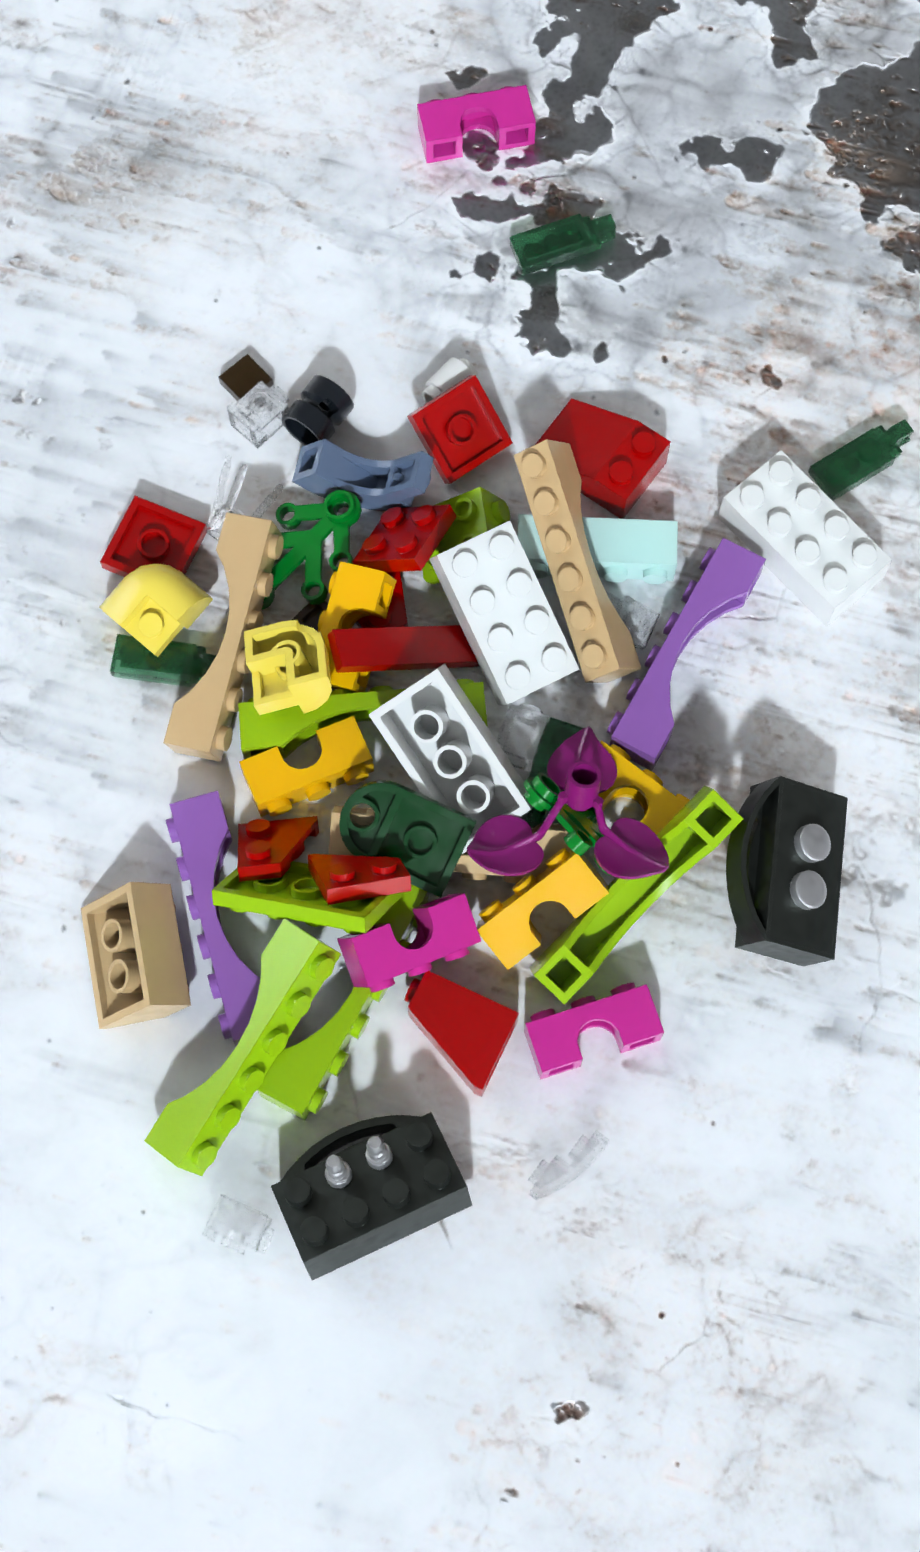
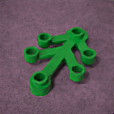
(308, 543)
(581, 825)

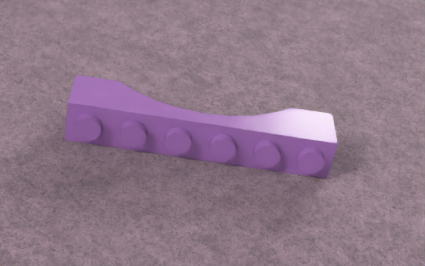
(723, 587)
(204, 841)

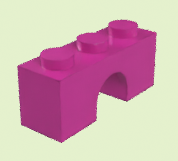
(502, 112)
(443, 930)
(625, 1014)

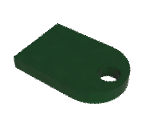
(409, 827)

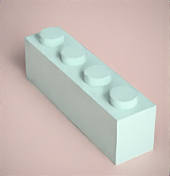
(618, 548)

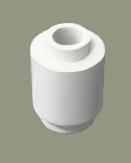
(447, 376)

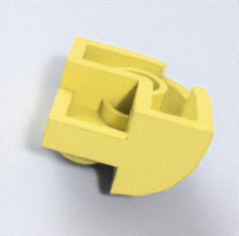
(155, 604)
(287, 666)

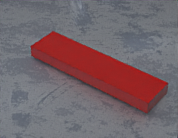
(400, 648)

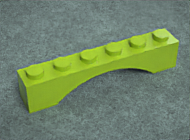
(292, 728)
(593, 934)
(302, 1070)
(199, 1122)

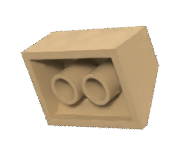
(135, 955)

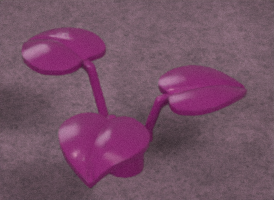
(583, 771)

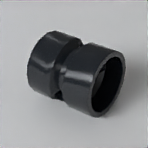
(319, 410)

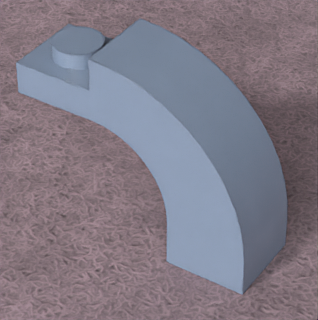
(376, 483)

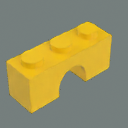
(354, 594)
(278, 785)
(644, 787)
(508, 924)

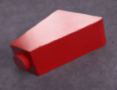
(461, 1026)

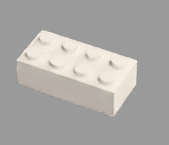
(804, 538)
(504, 614)
(451, 750)

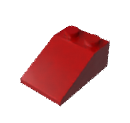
(612, 454)

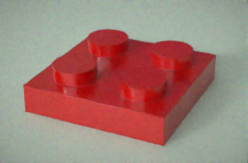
(460, 429)
(153, 537)
(405, 538)

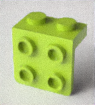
(476, 513)

